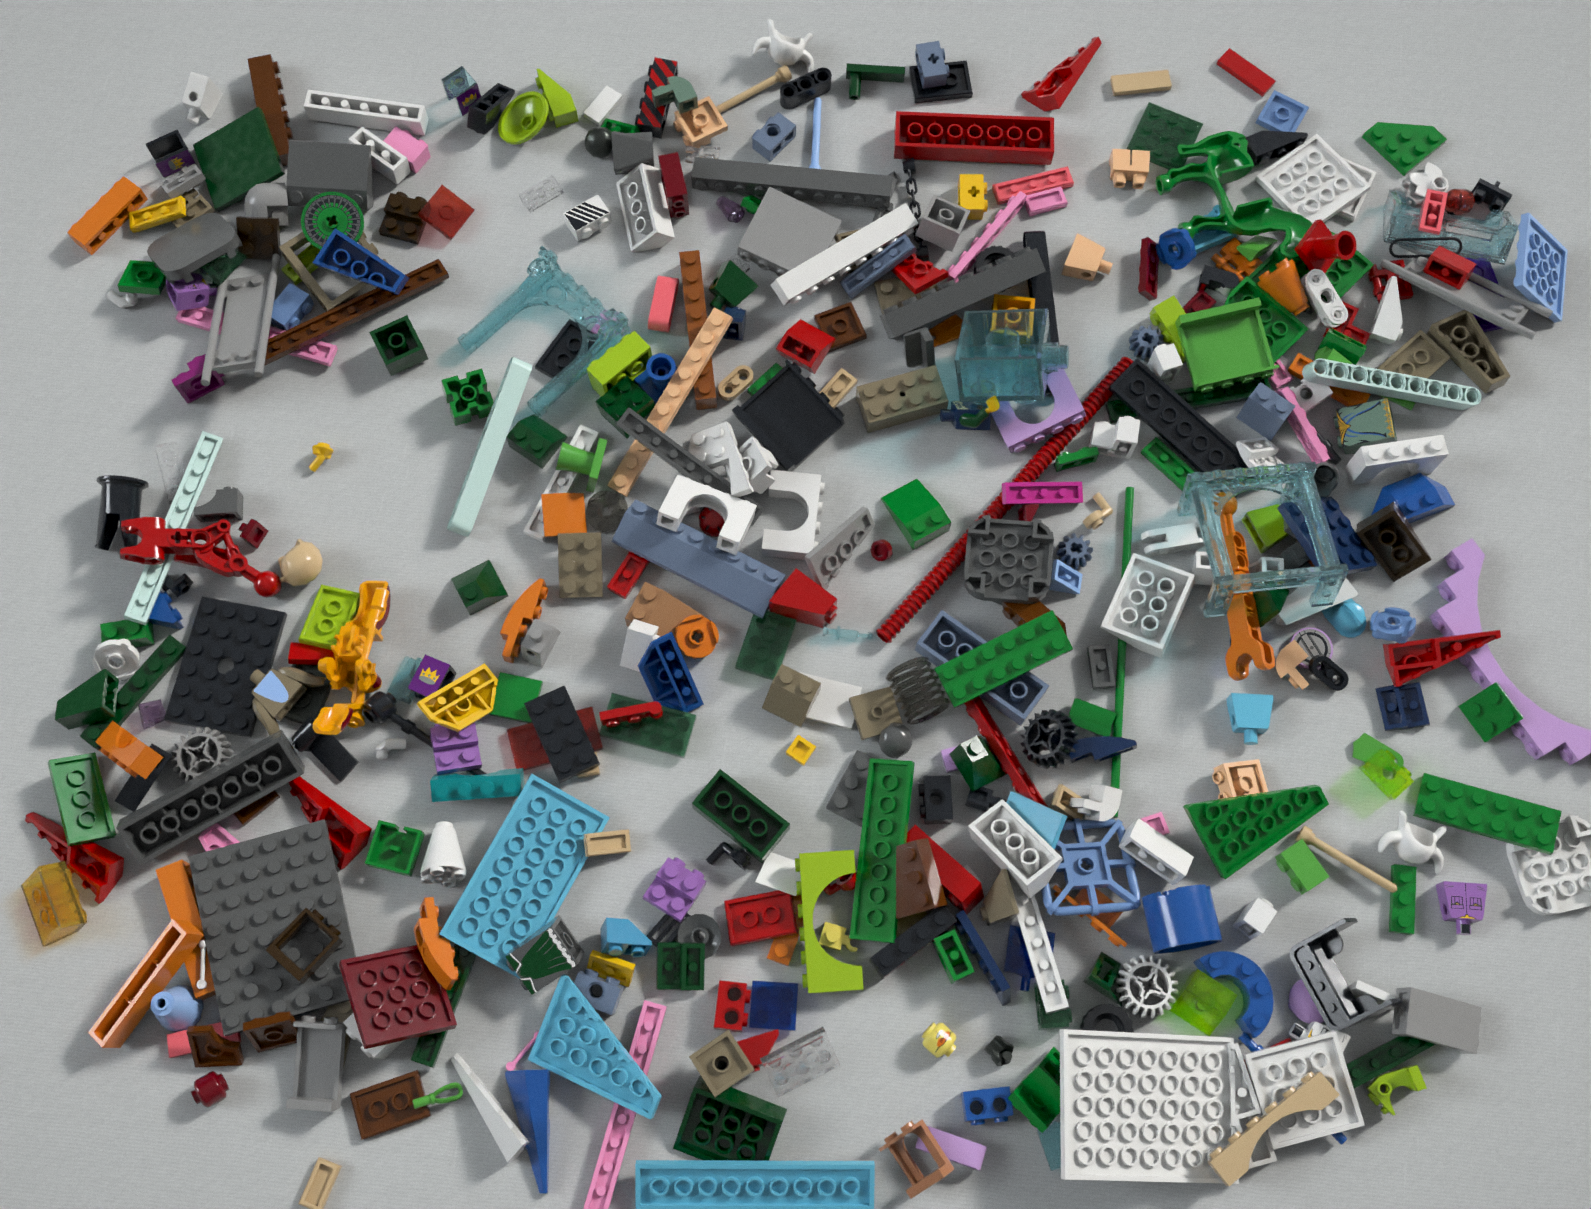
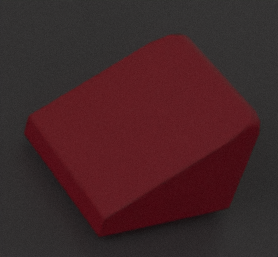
(1027, 512)

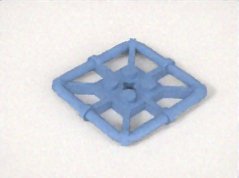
(1097, 875)

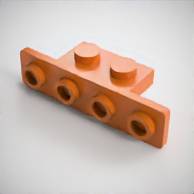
(1103, 920)

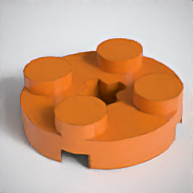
(702, 626)

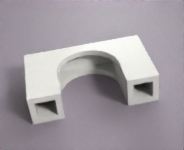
(1420, 454)
(806, 490)
(689, 494)

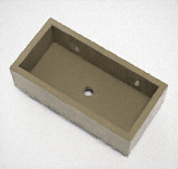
(884, 407)

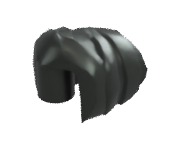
(1000, 1051)

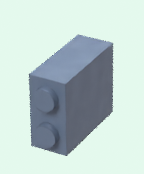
(1265, 411)

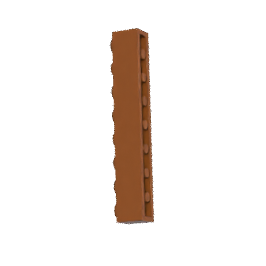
(696, 317)

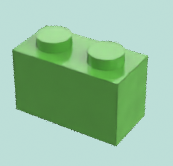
(1301, 867)

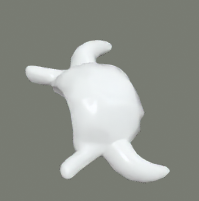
(785, 49)
(1414, 843)

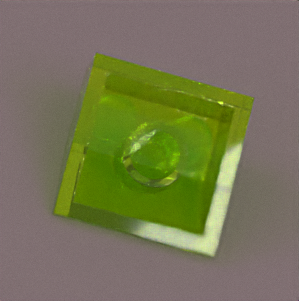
(1203, 1002)

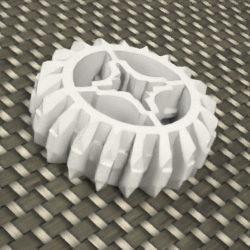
(1154, 991)

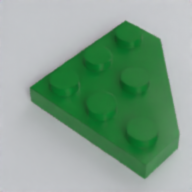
(1404, 144)

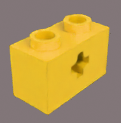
(971, 195)

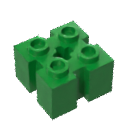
(473, 386)

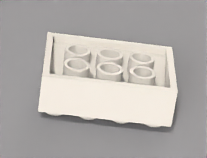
(1148, 604)

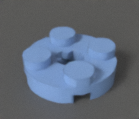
(1383, 629)

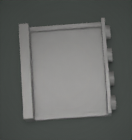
(786, 233)

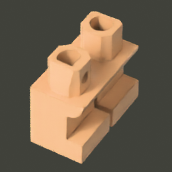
(1129, 167)

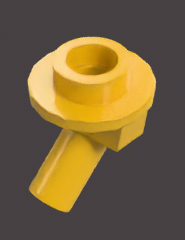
(323, 452)

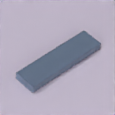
(878, 266)

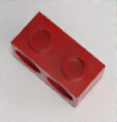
(725, 1006)

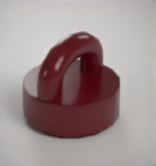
(881, 550)

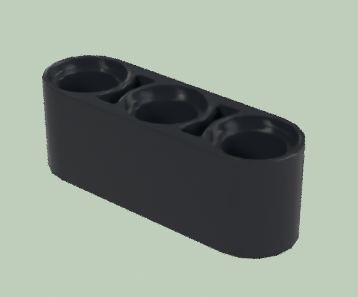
(812, 82)

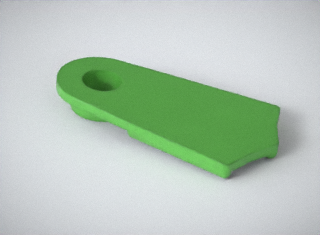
(1367, 745)

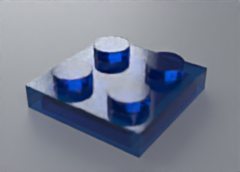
(773, 1005)

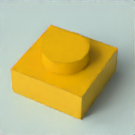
(800, 750)

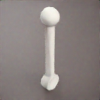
(202, 984)

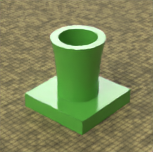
(582, 461)

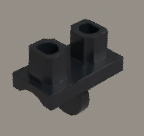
(1491, 195)

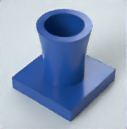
(657, 375)

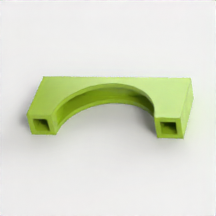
(822, 970)

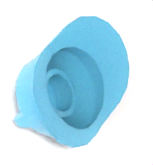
(1346, 618)

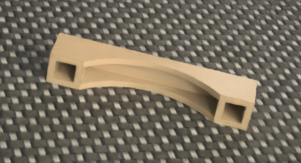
(1234, 1158)

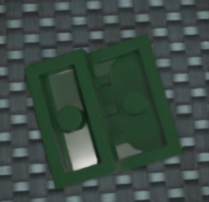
(680, 965)

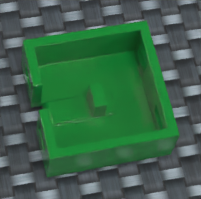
(393, 849)

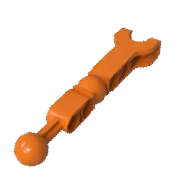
(1242, 612)

